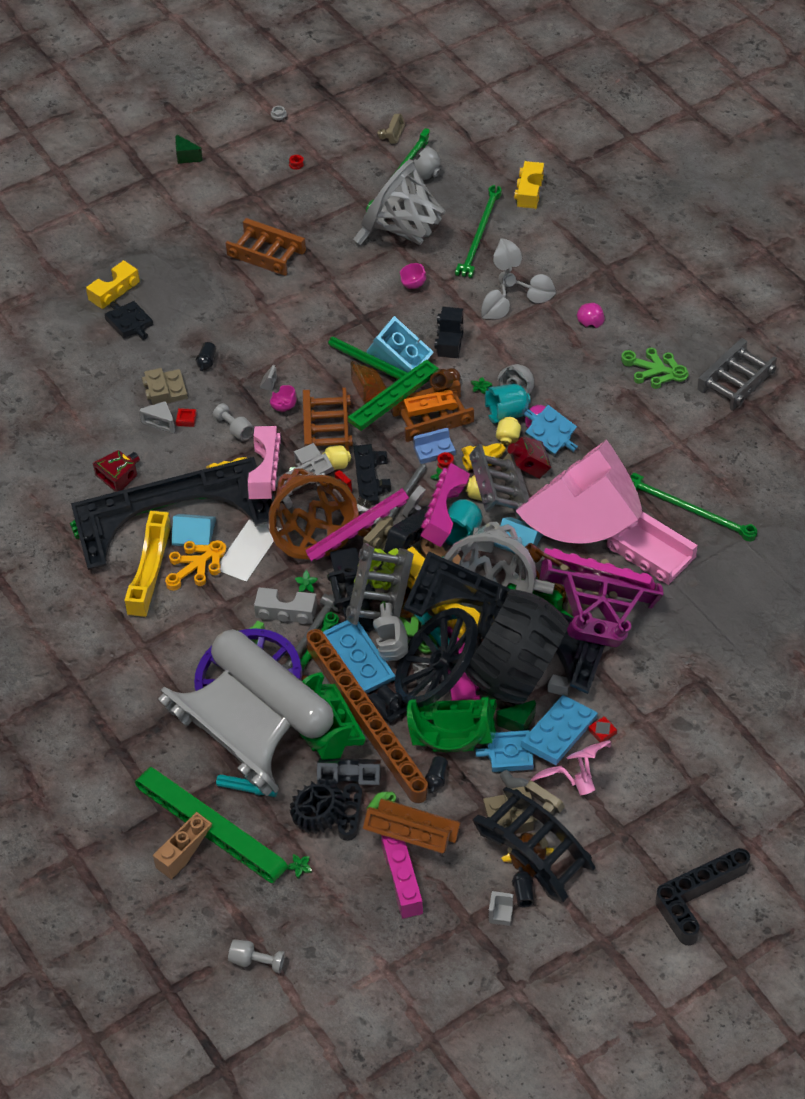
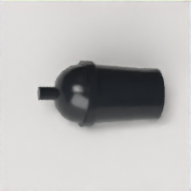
(206, 356)
(436, 773)
(523, 888)

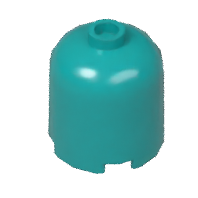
(506, 401)
(465, 518)

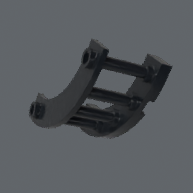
(524, 851)

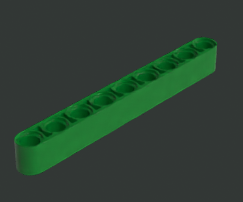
(222, 832)

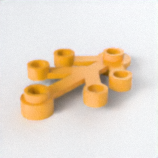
(214, 550)

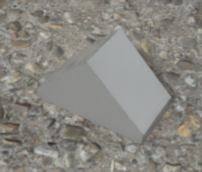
(158, 417)

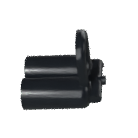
(388, 703)

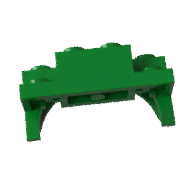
(455, 724)
(344, 729)

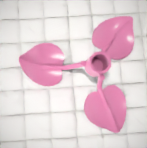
(583, 779)

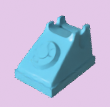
(399, 346)

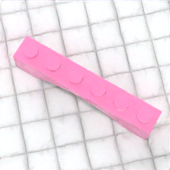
(263, 479)

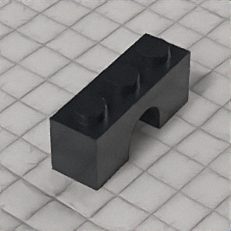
(359, 770)

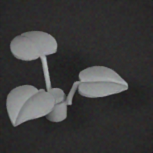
(508, 256)

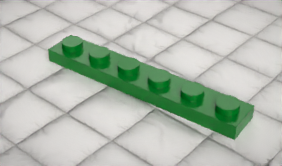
(392, 395)

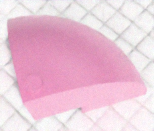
(586, 500)

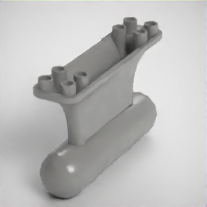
(251, 706)

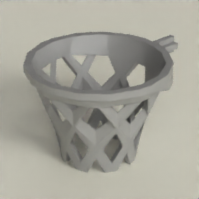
(389, 197)
(522, 557)

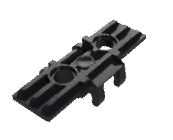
(342, 561)

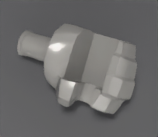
(392, 635)

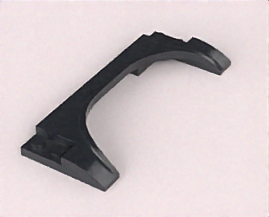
(103, 515)
(447, 582)

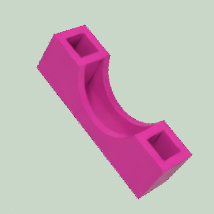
(403, 877)

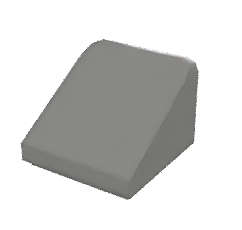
(269, 379)
(558, 685)

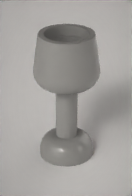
(239, 426)
(243, 953)

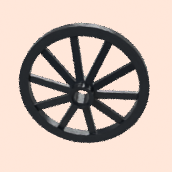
(442, 661)

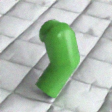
(384, 795)

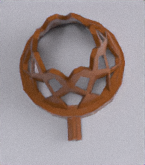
(347, 507)

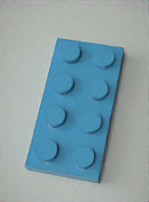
(360, 655)
(559, 729)

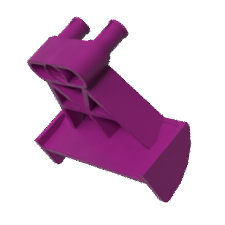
(582, 626)

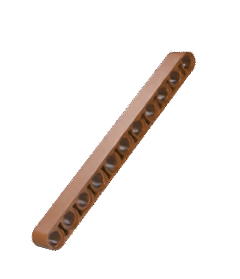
(319, 647)

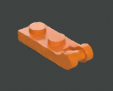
(430, 403)

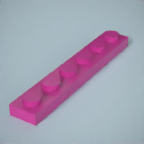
(364, 520)
(591, 566)

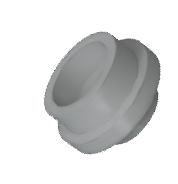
(278, 113)

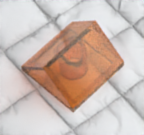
(366, 381)

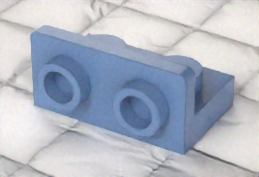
(431, 444)

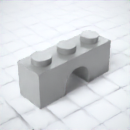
(299, 610)

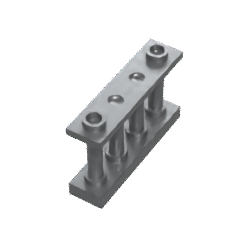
(729, 360)
(510, 473)
(398, 582)

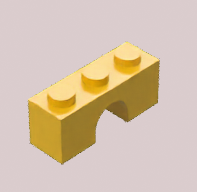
(528, 186)
(103, 293)

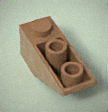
(181, 846)

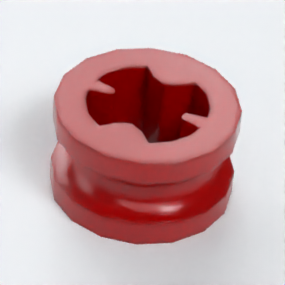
(296, 162)
(445, 456)

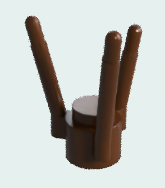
(537, 554)

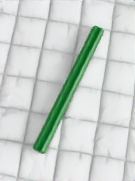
(366, 358)

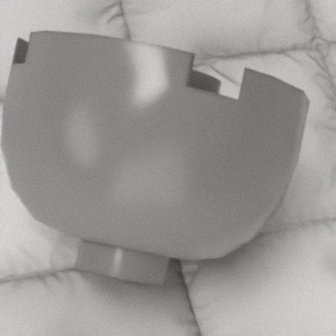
(428, 163)
(518, 375)

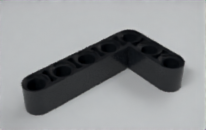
(405, 532)
(696, 888)

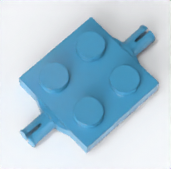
(551, 429)
(507, 753)

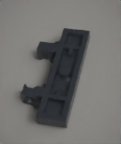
(365, 464)

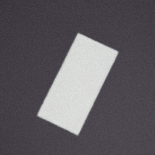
(247, 551)

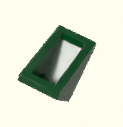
(187, 151)
(516, 717)

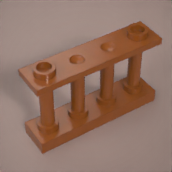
(270, 235)
(310, 415)
(449, 421)
(411, 825)

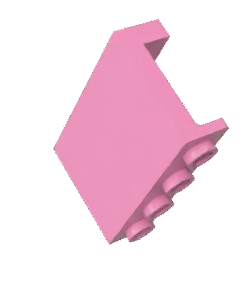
(654, 548)

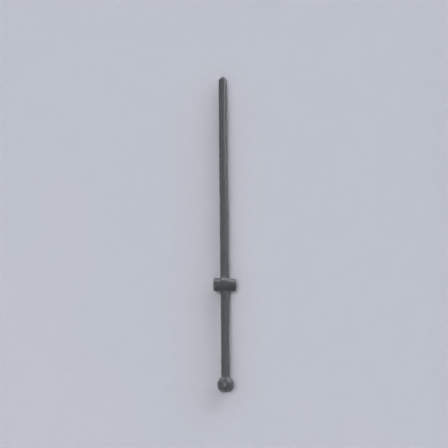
(327, 600)

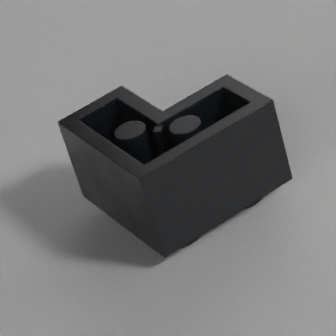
(449, 332)

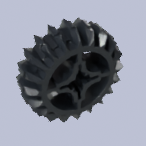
(317, 807)

